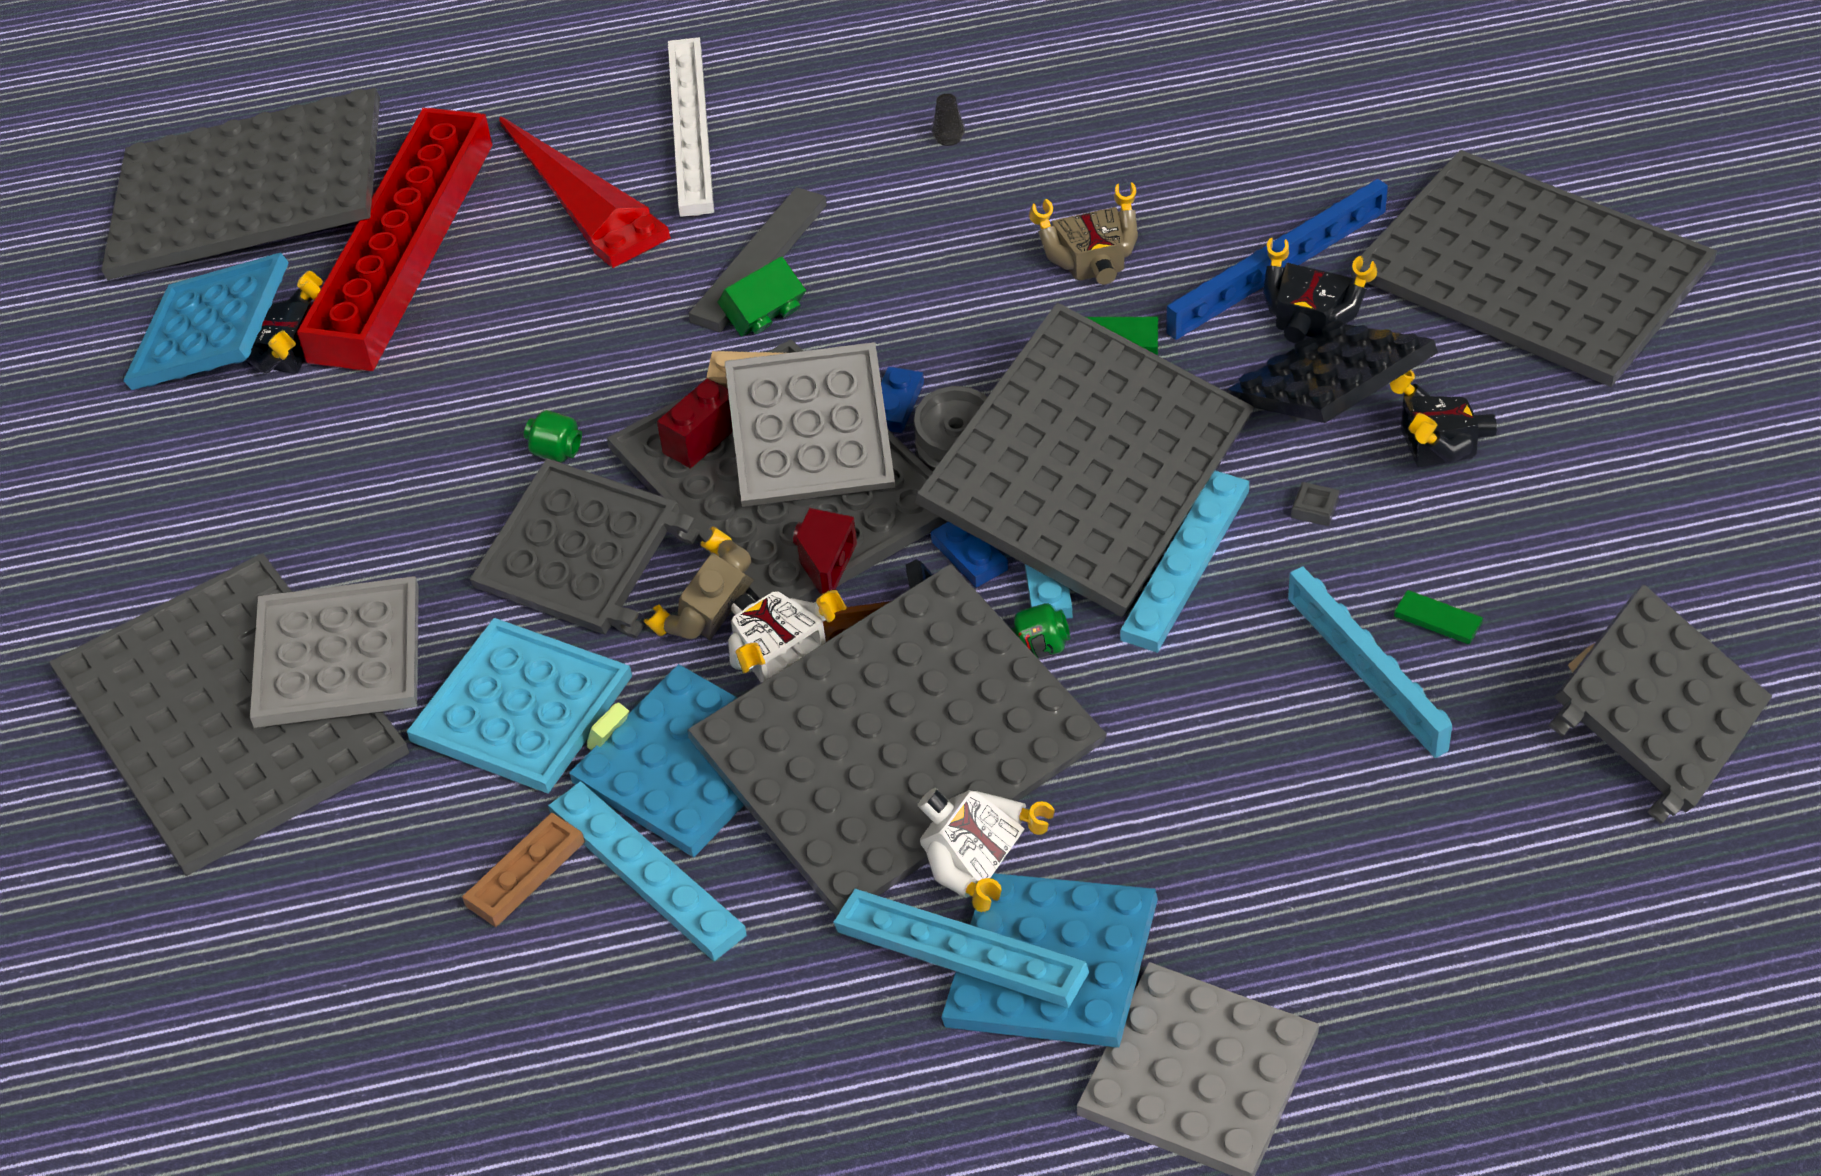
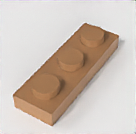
(523, 869)

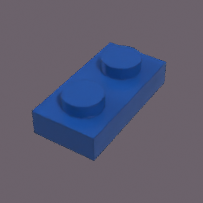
(900, 394)
(969, 554)

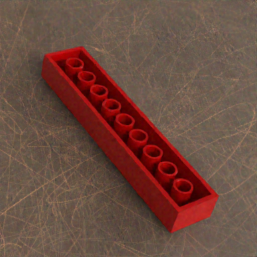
(395, 246)

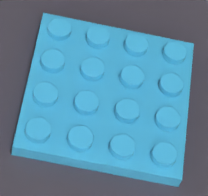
(520, 705)

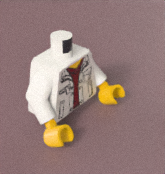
(778, 630)
(973, 837)

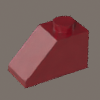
(825, 546)

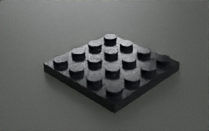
(1332, 371)

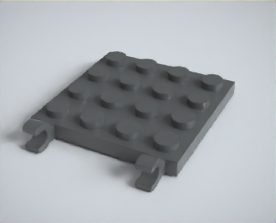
(579, 547)
(1662, 700)

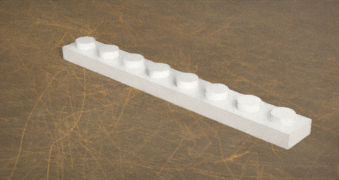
(690, 128)

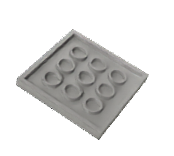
(809, 424)
(335, 652)
(1199, 1071)

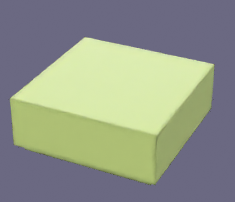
(606, 725)

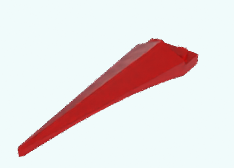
(606, 216)

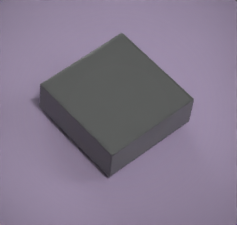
(1315, 503)

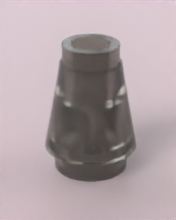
(947, 121)

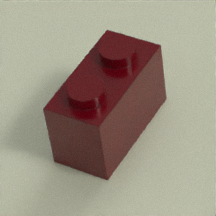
(696, 424)

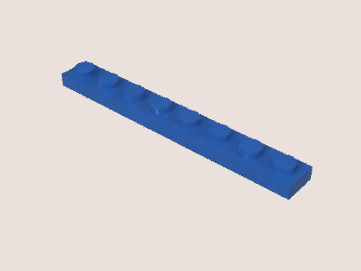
(1249, 274)

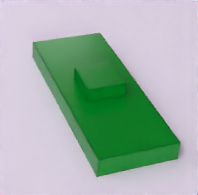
(1438, 617)

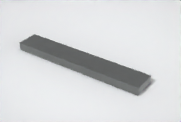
(767, 245)

